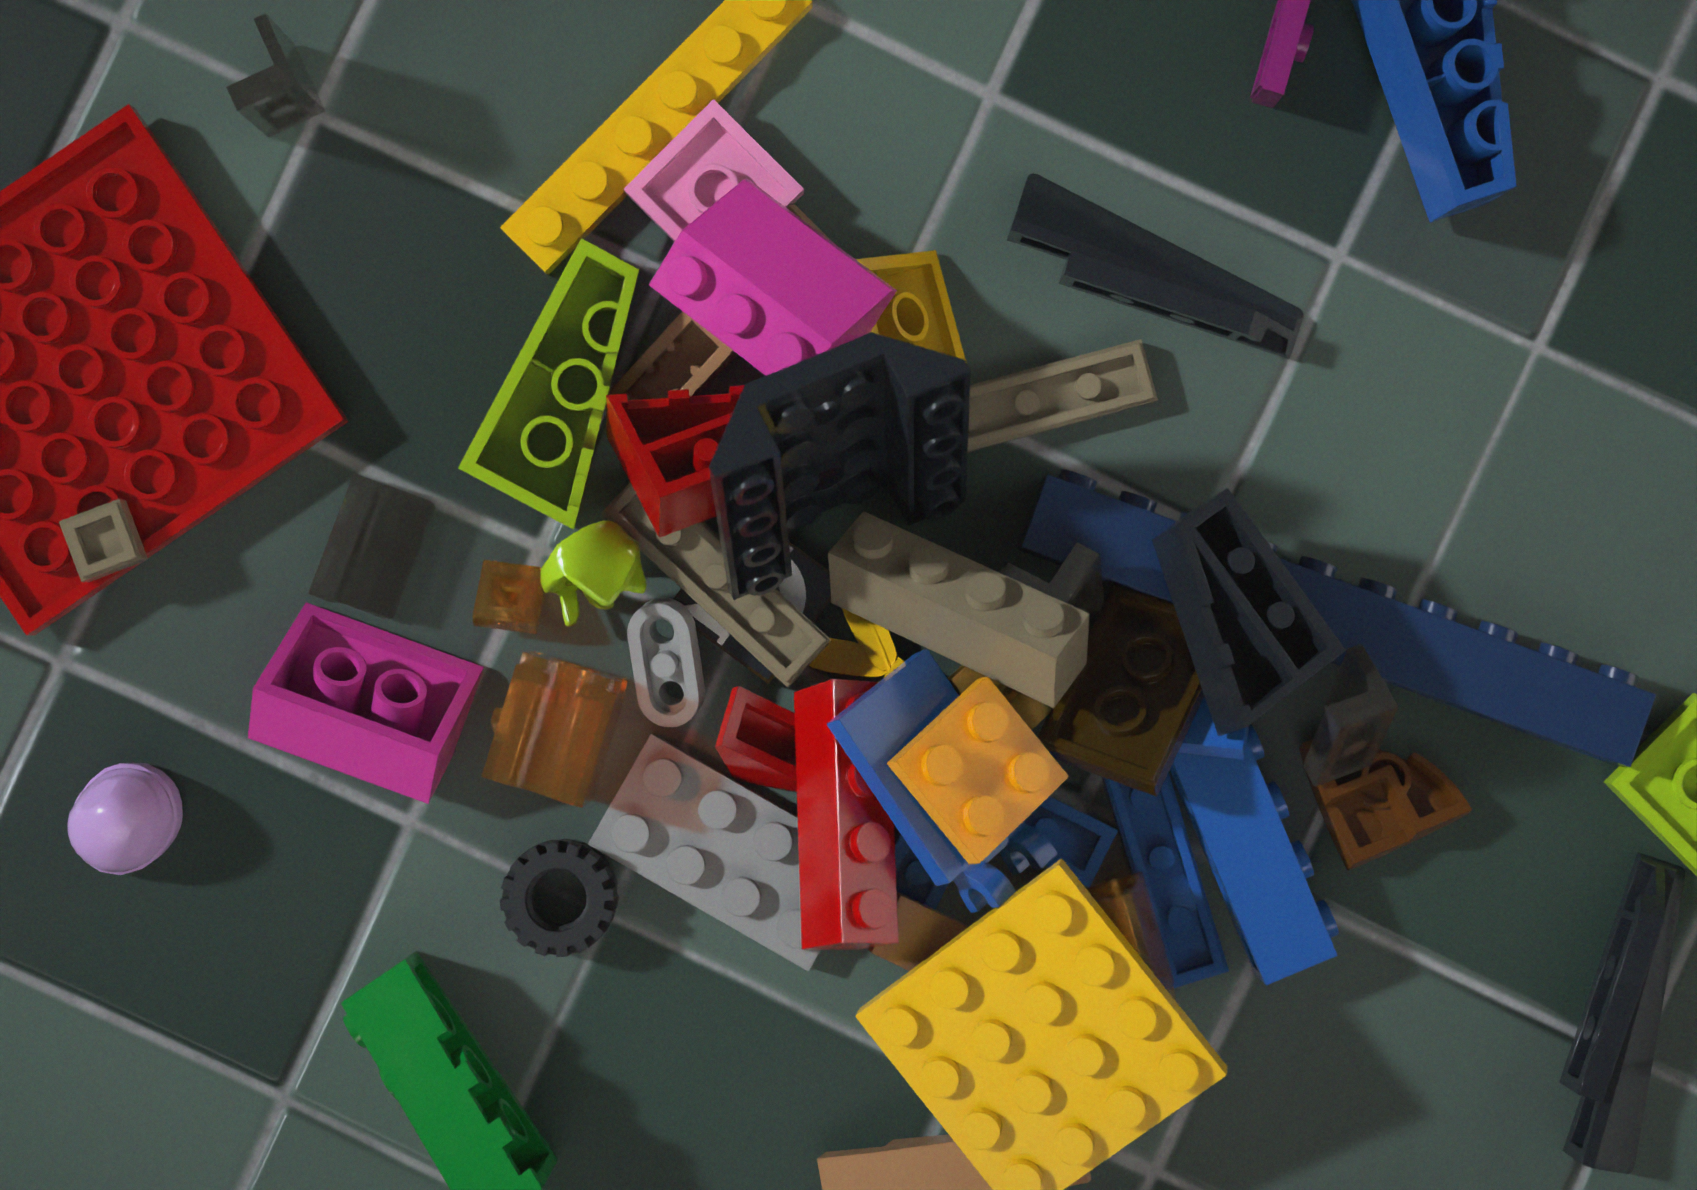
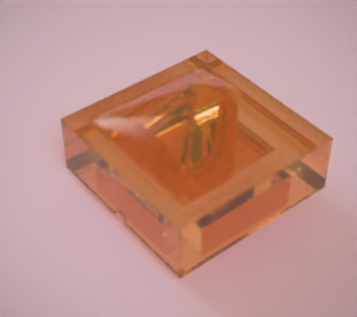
(509, 597)

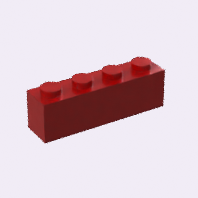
(842, 833)

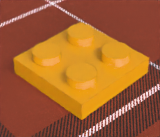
(978, 770)

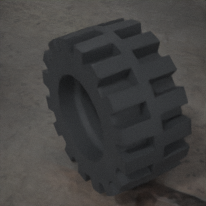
(539, 932)

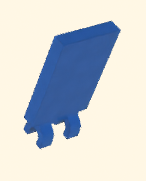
(881, 726)

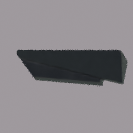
(1621, 1021)

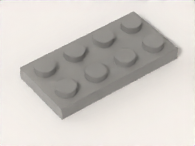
(709, 845)

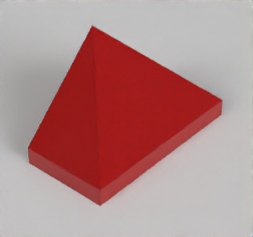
(758, 741)

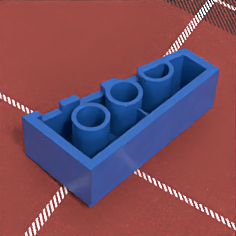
(1444, 97)

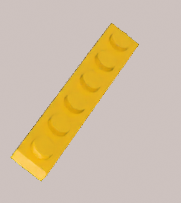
(696, 73)

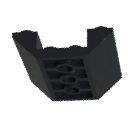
(834, 437)

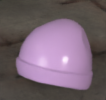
(125, 818)

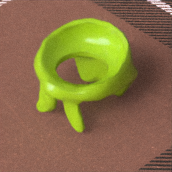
(599, 563)

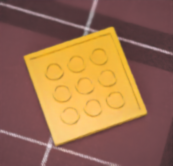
(1041, 1038)

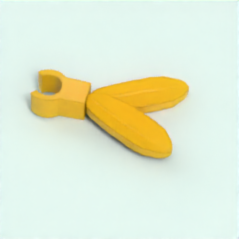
(870, 657)

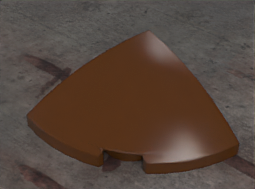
(1386, 805)

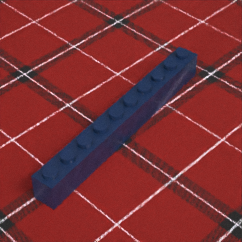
(1409, 645)

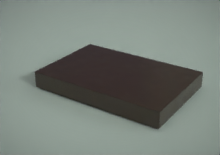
(1131, 697)

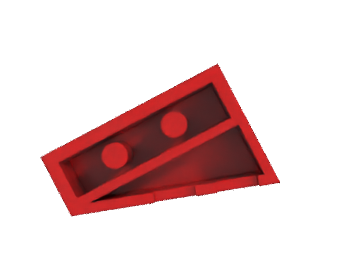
(669, 450)

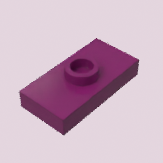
(1285, 43)

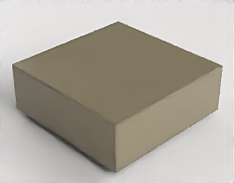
(103, 540)

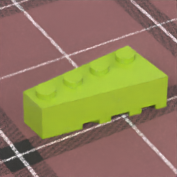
(553, 399)

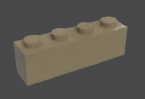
(959, 608)

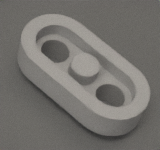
(666, 659)

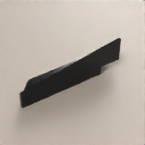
(1147, 272)

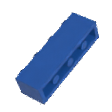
(1254, 861)

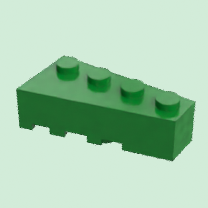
(446, 1082)

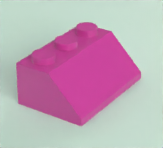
(769, 281)
(363, 702)

